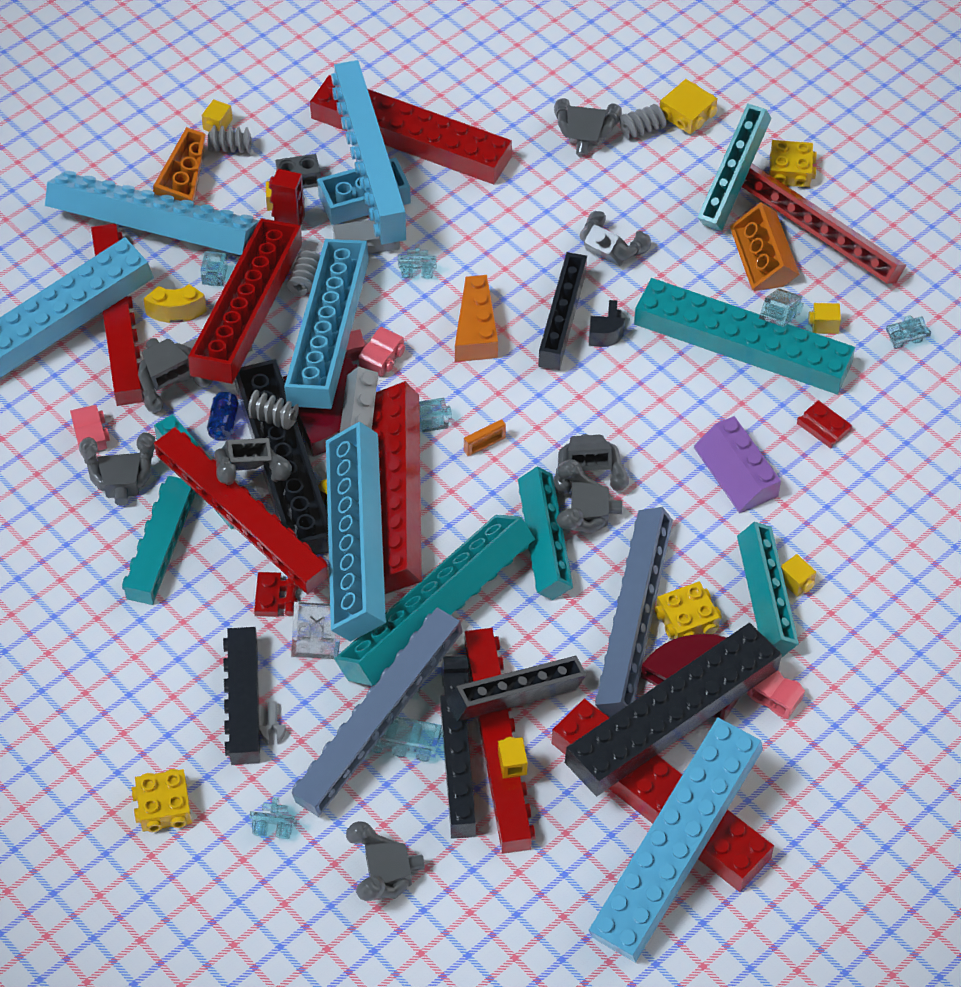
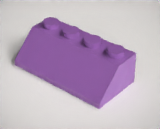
(738, 465)

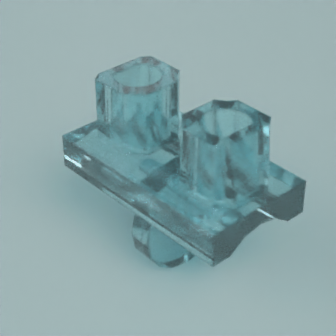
(417, 260)
(908, 331)
(284, 822)

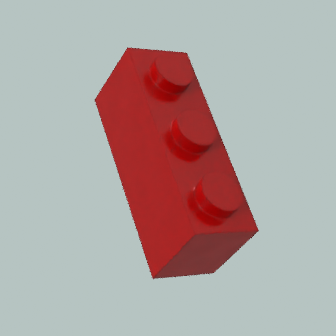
(287, 197)

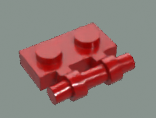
(268, 595)

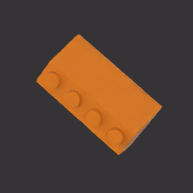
(764, 249)

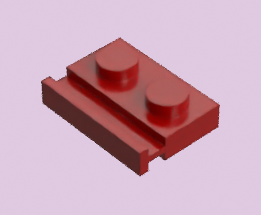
(824, 424)

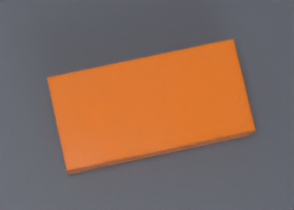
(484, 437)

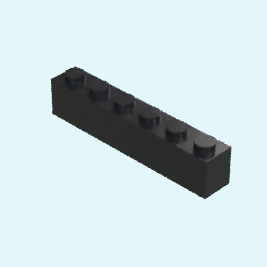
(562, 311)
(516, 688)
(242, 696)
(457, 773)

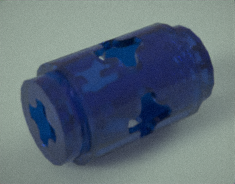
(222, 416)

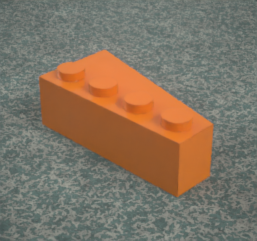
(183, 168)
(476, 325)

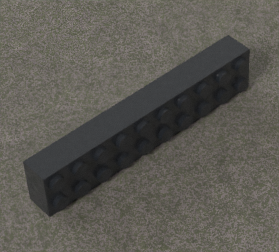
(297, 498)
(672, 709)

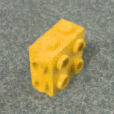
(688, 106)
(792, 162)
(688, 611)
(161, 800)

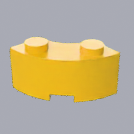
(175, 304)

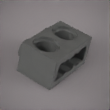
(306, 165)

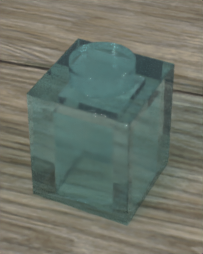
(213, 268)
(434, 414)

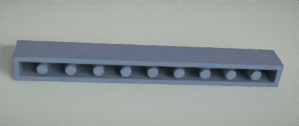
(634, 611)
(376, 712)

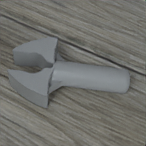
(272, 724)

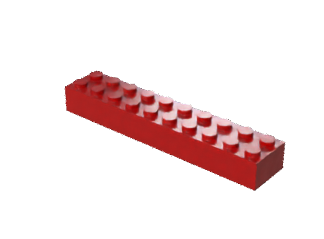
(425, 134)
(245, 301)
(398, 429)
(734, 848)

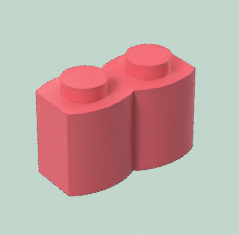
(382, 351)
(88, 423)
(778, 694)

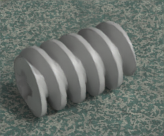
(642, 119)
(229, 139)
(303, 273)
(272, 412)

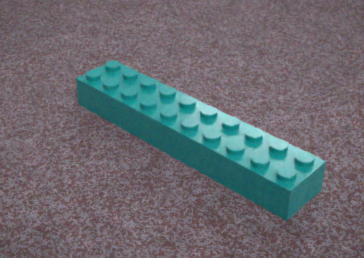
(744, 336)
(444, 588)

